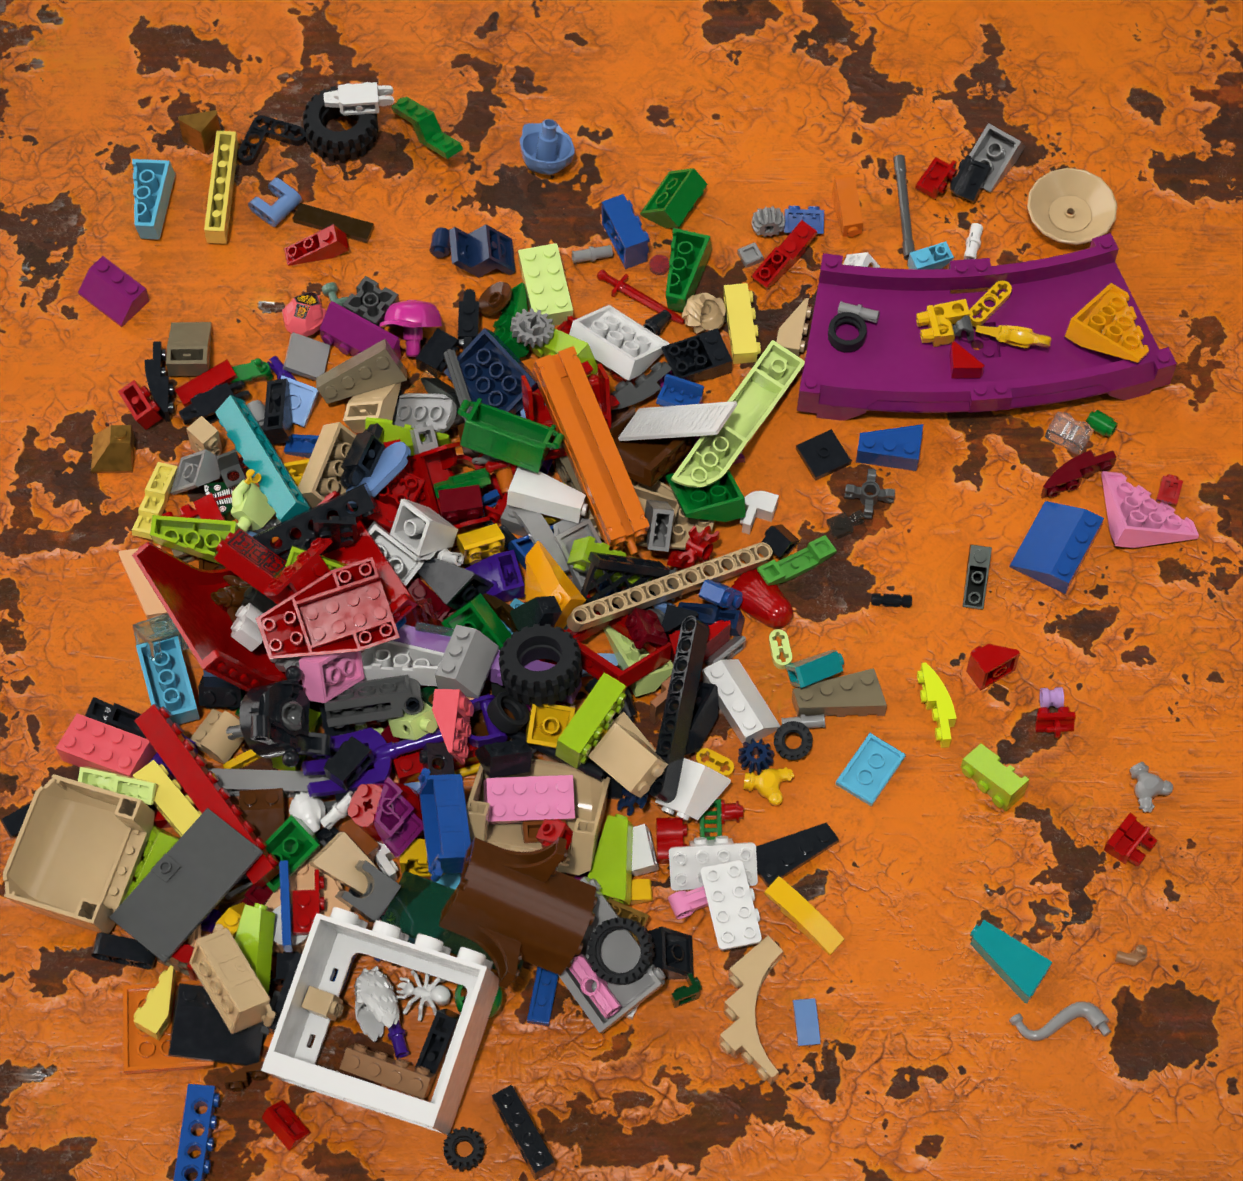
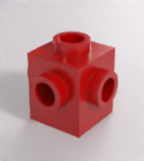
(551, 830)

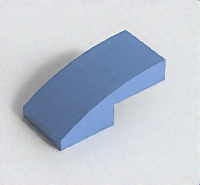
(806, 1021)

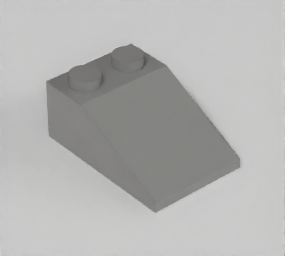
(997, 151)

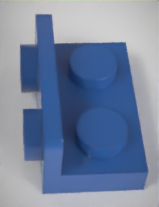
(812, 216)

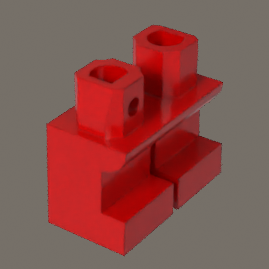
(1127, 840)

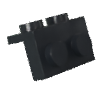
(970, 179)

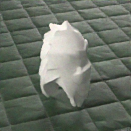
(375, 1003)

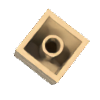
(628, 760)

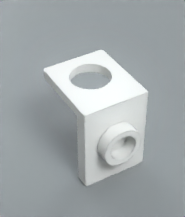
(860, 259)

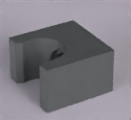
(378, 894)

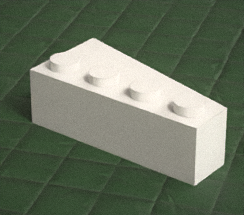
(401, 659)

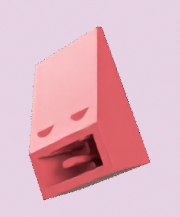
(453, 716)

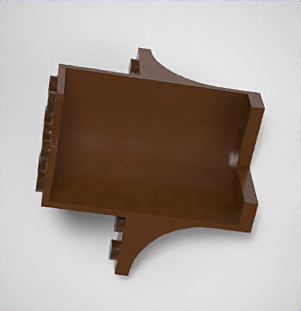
(520, 907)

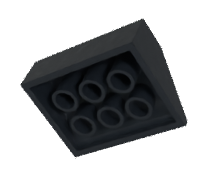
(202, 1034)

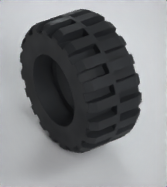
(336, 144)
(536, 644)

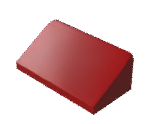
(285, 1124)

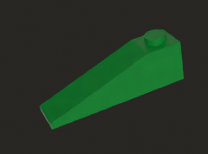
(502, 326)

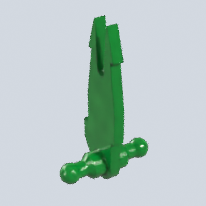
(255, 369)

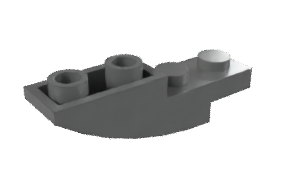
(645, 386)

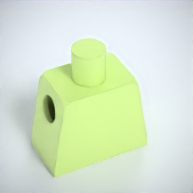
(414, 726)

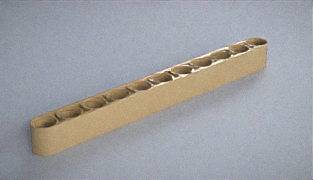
(663, 592)

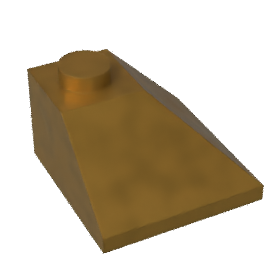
(113, 450)

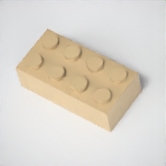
(324, 466)

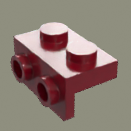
(645, 626)

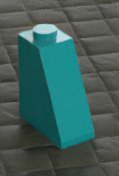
(814, 668)

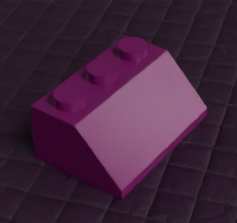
(113, 291)

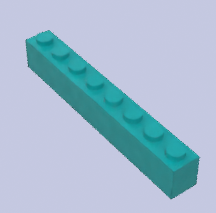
(262, 458)

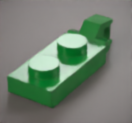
(477, 477)

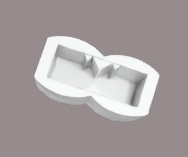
(245, 627)

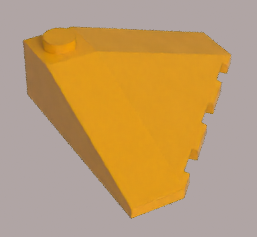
(1109, 326)
(547, 578)

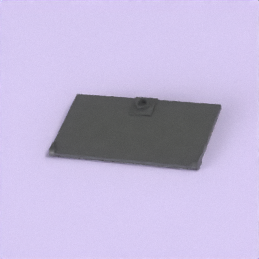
(186, 885)

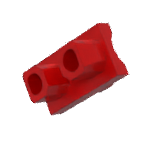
(1055, 722)

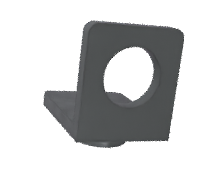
(228, 463)

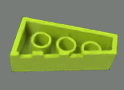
(579, 558)

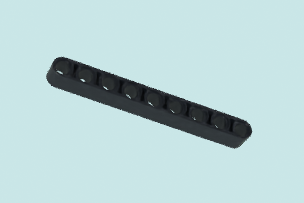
(680, 706)

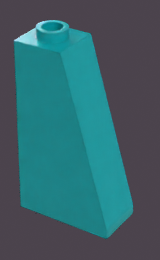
(1010, 959)

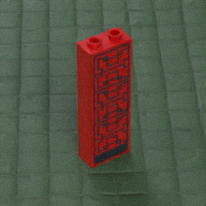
(252, 562)

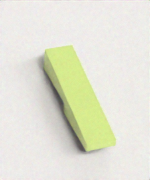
(118, 783)

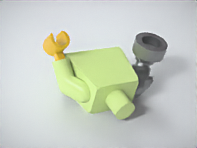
(251, 505)

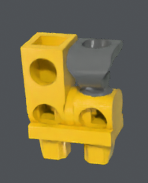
(941, 320)

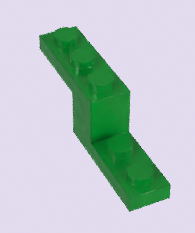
(426, 127)

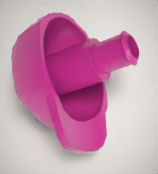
(413, 317)

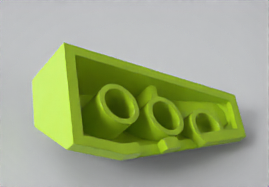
(393, 432)
(156, 846)

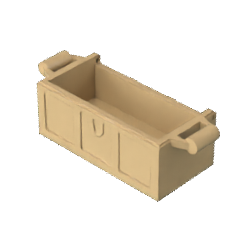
(230, 981)

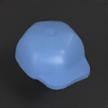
(546, 147)

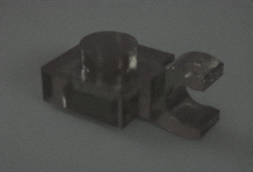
(843, 525)

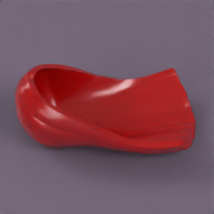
(763, 601)

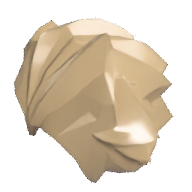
(704, 312)

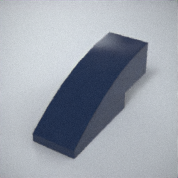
(711, 613)

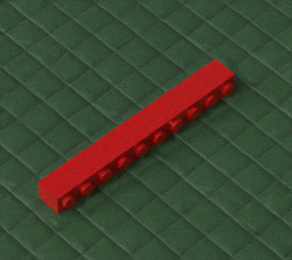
(202, 784)

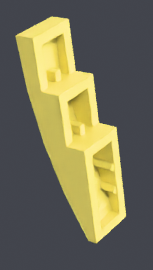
(155, 498)

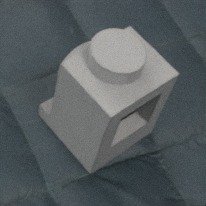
(430, 438)

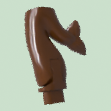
(233, 594)

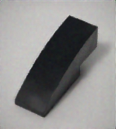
(114, 715)

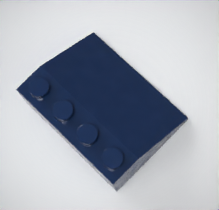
(494, 373)

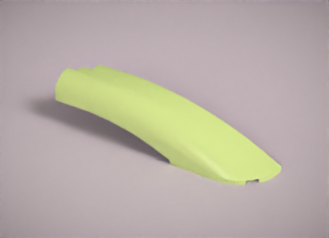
(755, 400)

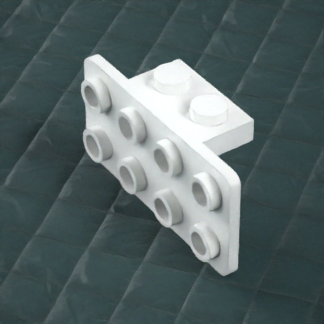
(688, 861)
(731, 905)

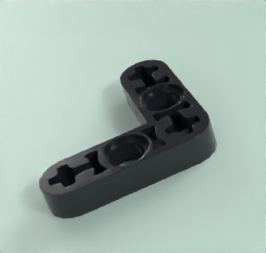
(263, 132)

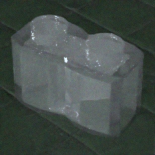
(1069, 432)

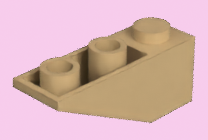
(794, 328)

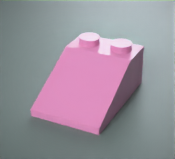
(330, 674)

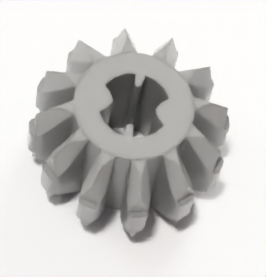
(768, 221)

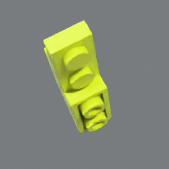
(938, 699)

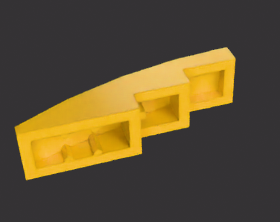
(804, 915)

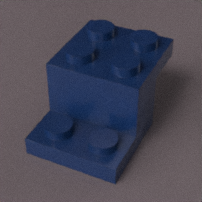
(482, 251)

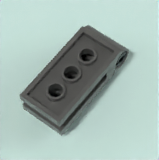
(375, 701)

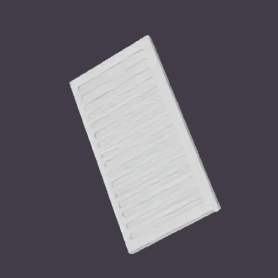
(678, 421)

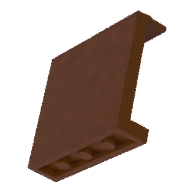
(649, 458)

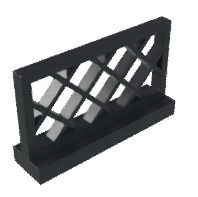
(620, 564)

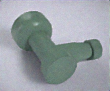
(330, 290)

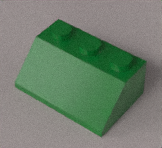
(674, 198)
(480, 616)
(291, 842)

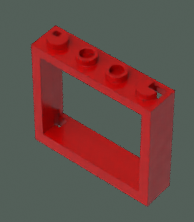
(597, 665)

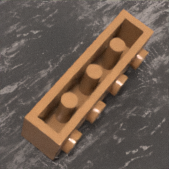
(387, 1071)

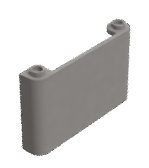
(620, 954)

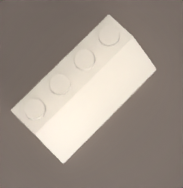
(740, 700)

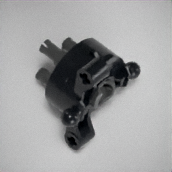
(277, 722)

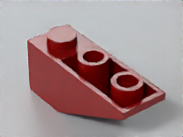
(318, 246)

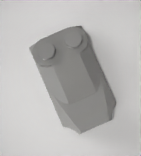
(565, 533)

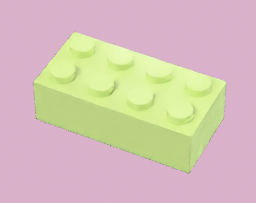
(545, 282)

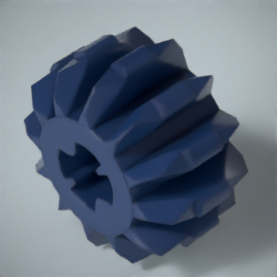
(763, 753)

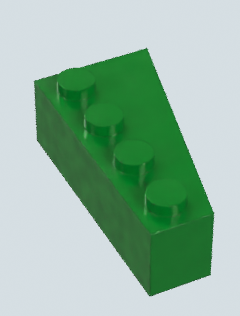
(686, 265)

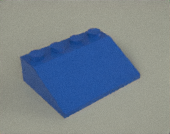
(1057, 544)

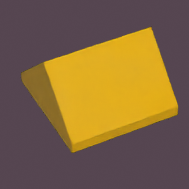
(547, 724)

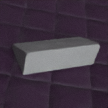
(728, 650)

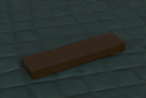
(321, 219)

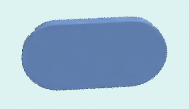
(388, 467)

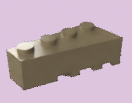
(362, 373)
(841, 696)

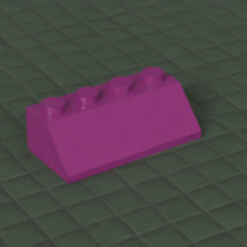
(353, 333)

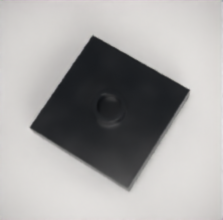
(823, 454)

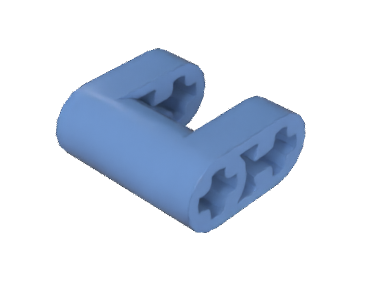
(281, 208)

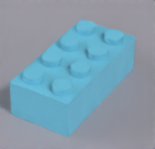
(169, 681)

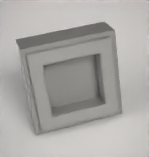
(750, 255)

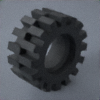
(802, 750)
(463, 1162)

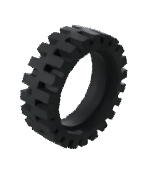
(595, 951)

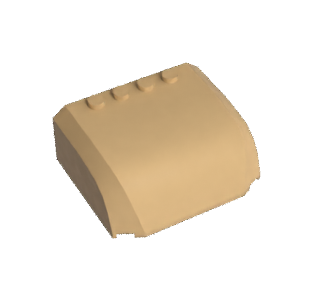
(589, 804)
(77, 852)

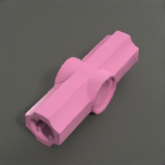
(602, 996)

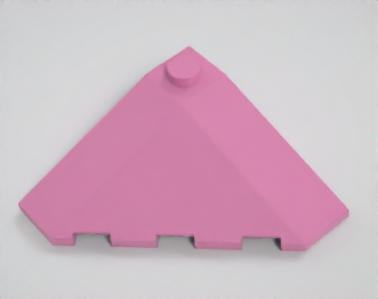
(1138, 519)

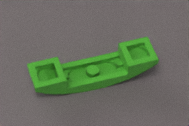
(797, 563)

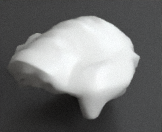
(308, 809)

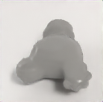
(1148, 786)

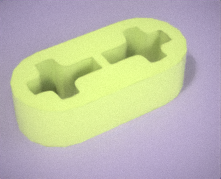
(784, 648)

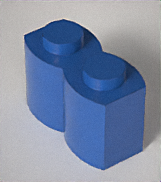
(721, 594)

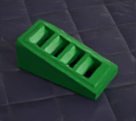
(717, 803)

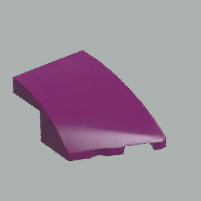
(395, 819)

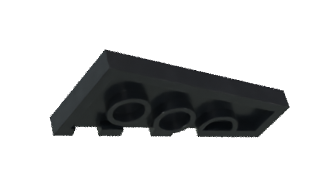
(792, 852)

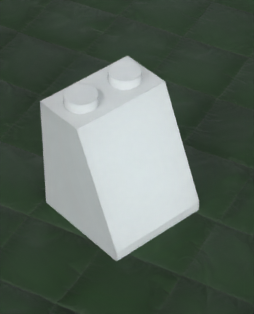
(422, 529)
(696, 790)

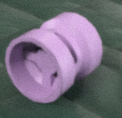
(1052, 697)

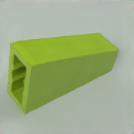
(614, 859)
(256, 940)

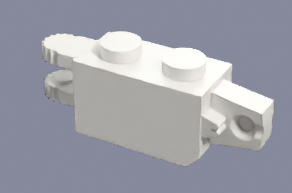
(359, 98)

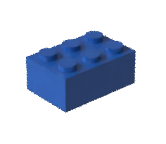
(625, 231)

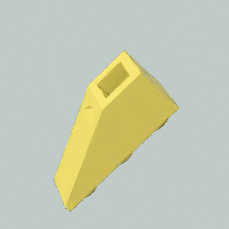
(157, 1010)

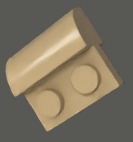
(212, 736)

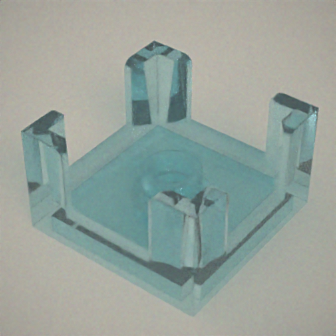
(154, 631)

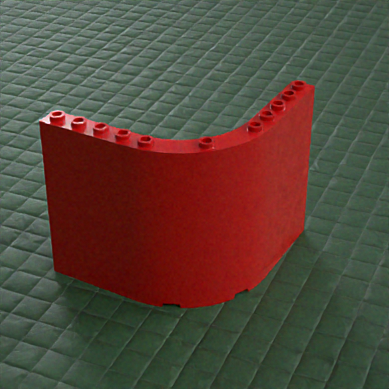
(207, 626)

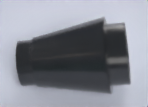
(658, 322)

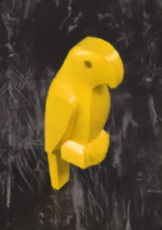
(1015, 335)

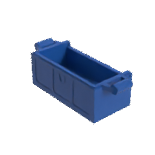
(444, 822)

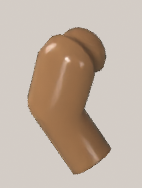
(1134, 957)

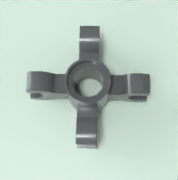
(869, 501)

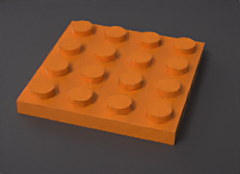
(143, 1052)

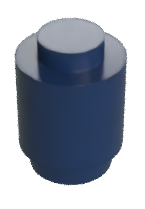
(440, 243)

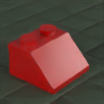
(991, 664)

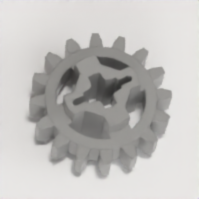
(532, 328)

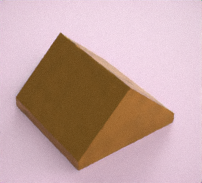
(199, 129)

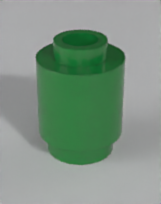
(1102, 423)

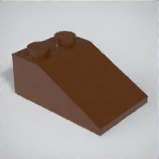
(263, 810)

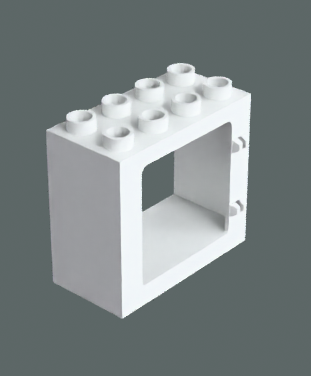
(332, 947)

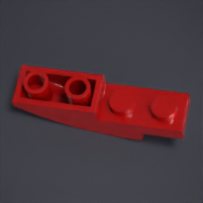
(785, 255)

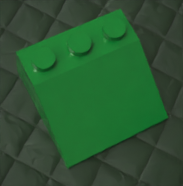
(714, 502)

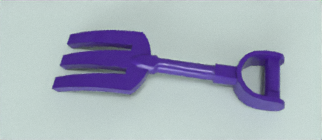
(386, 752)

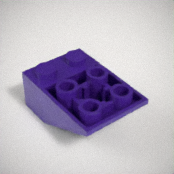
(504, 573)

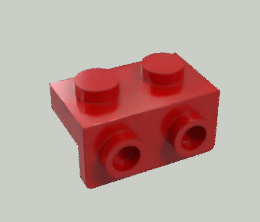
(936, 177)

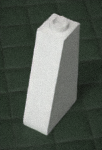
(546, 496)

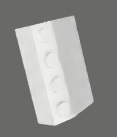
(618, 341)

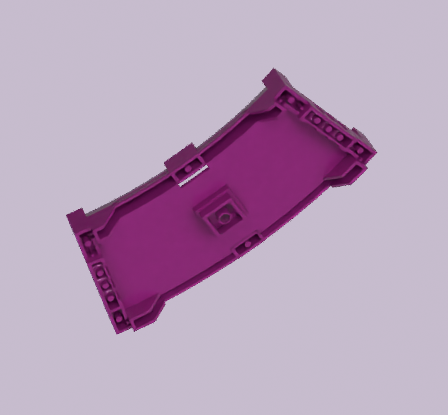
(905, 375)

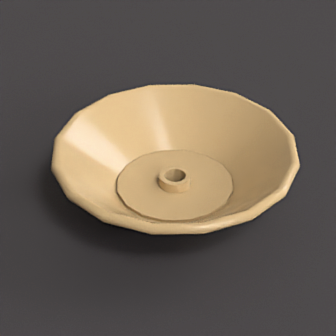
(1076, 193)

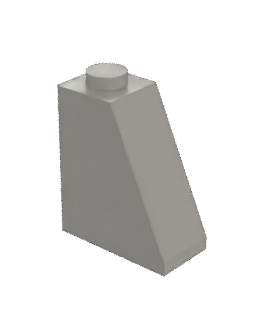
(660, 520)

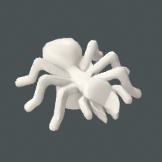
(429, 993)

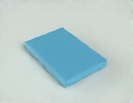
(870, 769)

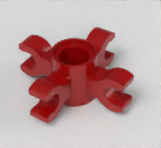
(699, 546)

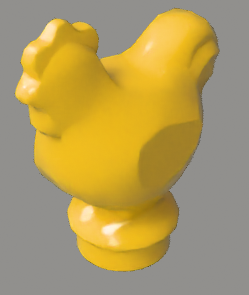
(768, 783)

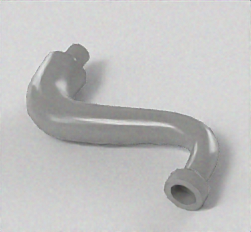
(1079, 1009)

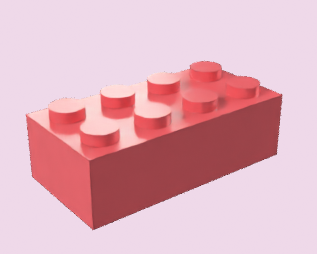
(104, 747)

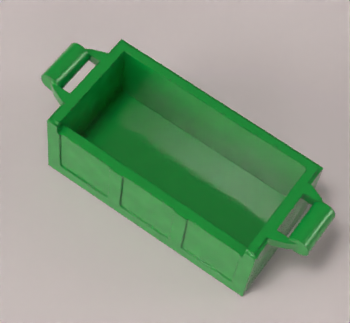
(507, 435)

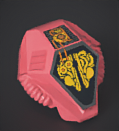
(304, 314)

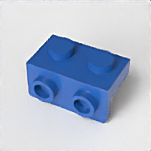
(679, 392)

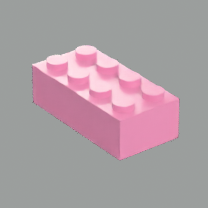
(529, 798)

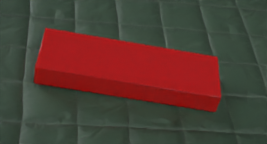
(206, 381)

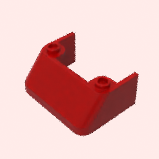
(538, 412)
(433, 468)

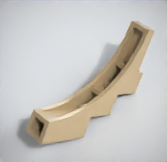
(742, 1034)

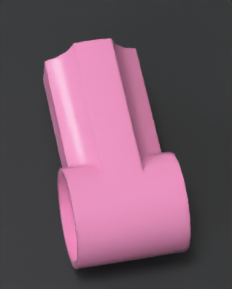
(685, 903)

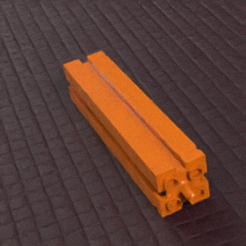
(591, 450)

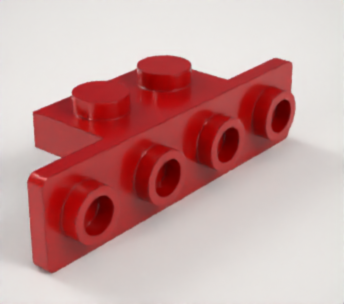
(303, 571)
(306, 905)

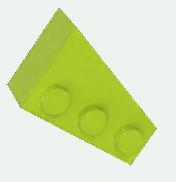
(562, 341)

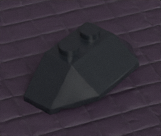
(703, 716)

